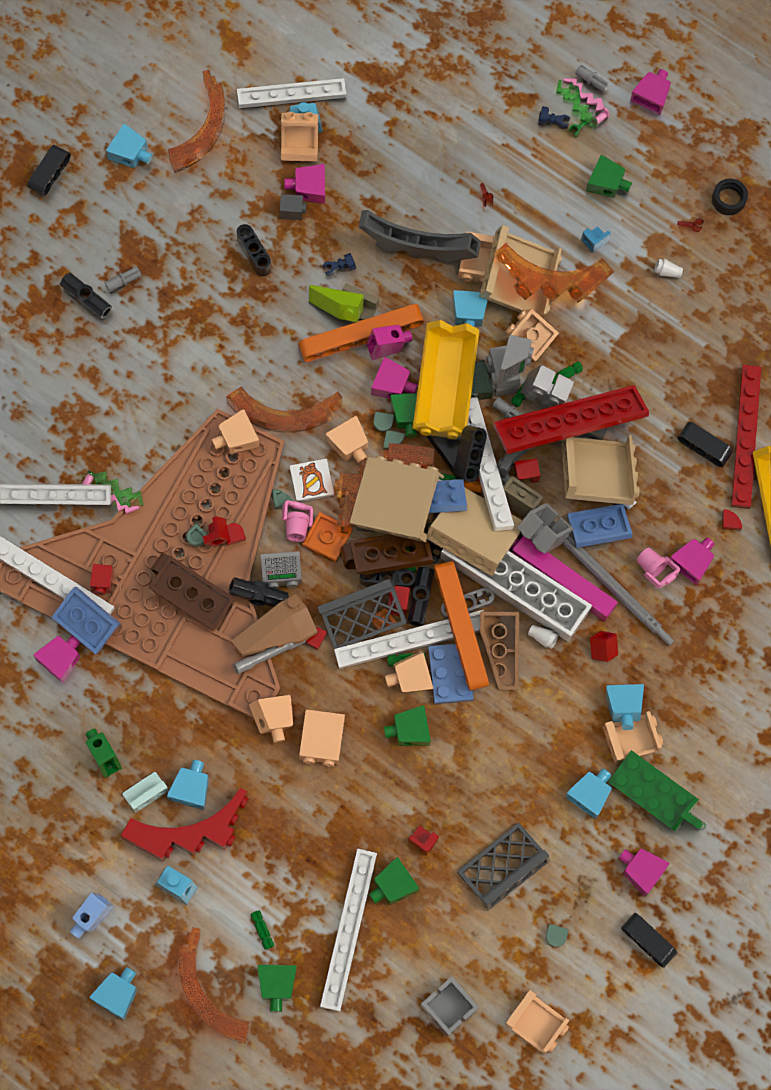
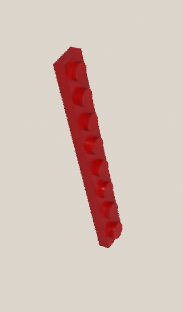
(746, 437)

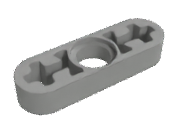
(482, 603)

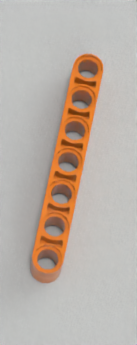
(358, 333)
(461, 625)

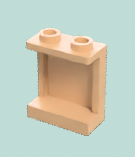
(299, 136)
(475, 268)
(321, 737)
(641, 739)
(537, 1023)

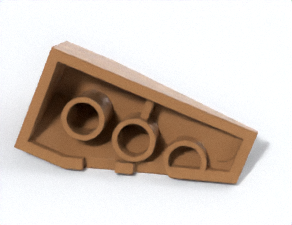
(281, 625)
(501, 642)

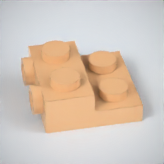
(534, 328)

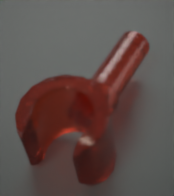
(487, 197)
(693, 225)

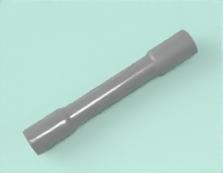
(249, 662)

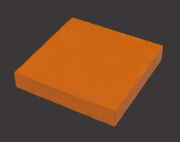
(326, 537)

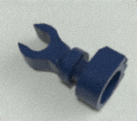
(545, 116)
(347, 261)

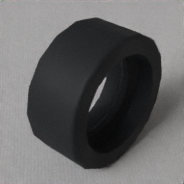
(732, 184)

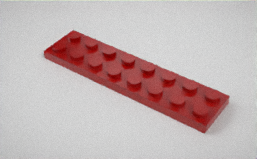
(571, 419)

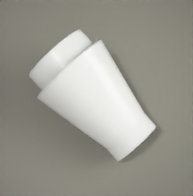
(667, 269)
(543, 636)

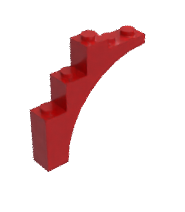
(215, 829)

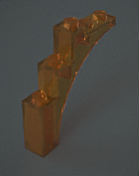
(552, 283)
(349, 484)

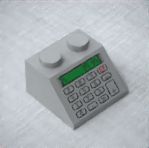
(516, 357)
(281, 569)

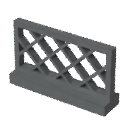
(357, 598)
(512, 881)

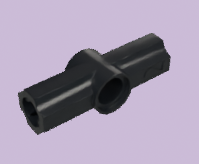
(93, 302)
(257, 592)
(419, 606)

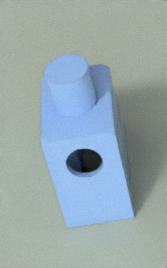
(97, 908)

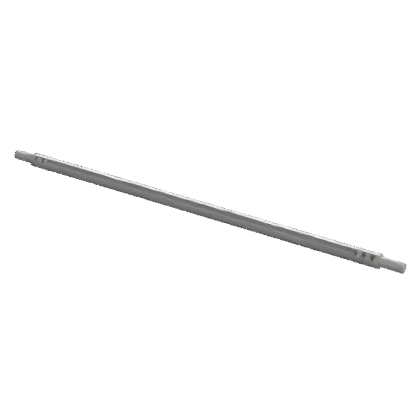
(635, 607)

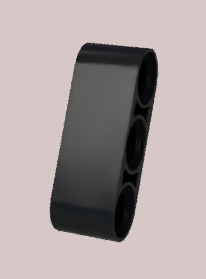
(49, 170)
(249, 243)
(705, 444)
(446, 448)
(470, 453)
(396, 575)
(649, 940)

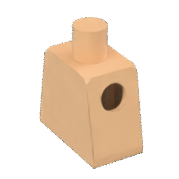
(236, 434)
(349, 440)
(411, 674)
(273, 715)

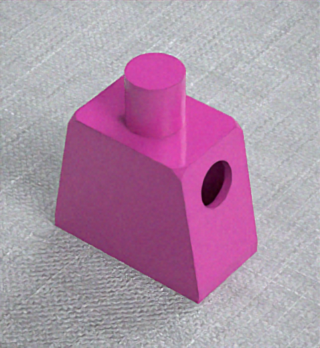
(652, 91)
(309, 183)
(387, 341)
(392, 380)
(694, 559)
(59, 657)
(643, 869)

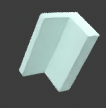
(145, 792)

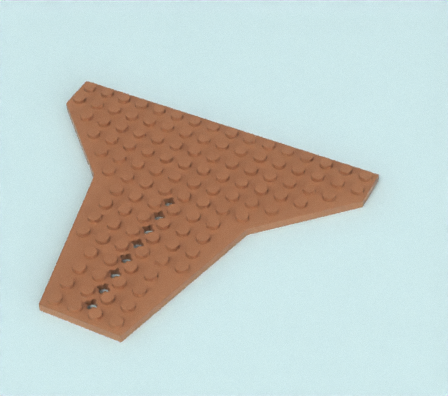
(132, 542)

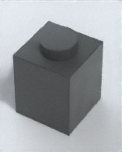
(292, 207)

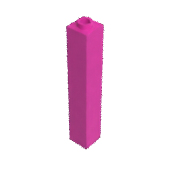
(553, 568)

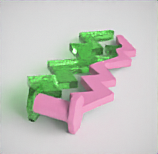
(585, 116)
(118, 494)

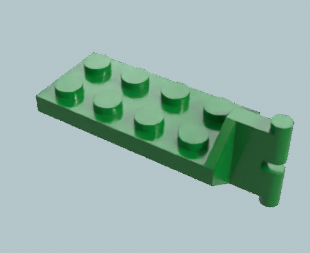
(656, 792)

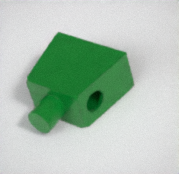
(607, 178)
(404, 409)
(410, 728)
(102, 753)
(393, 884)
(277, 984)

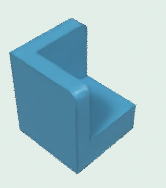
(595, 238)

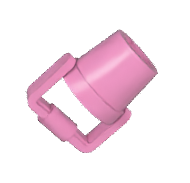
(297, 522)
(654, 564)

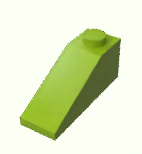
(337, 302)

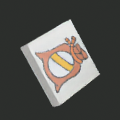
(311, 480)

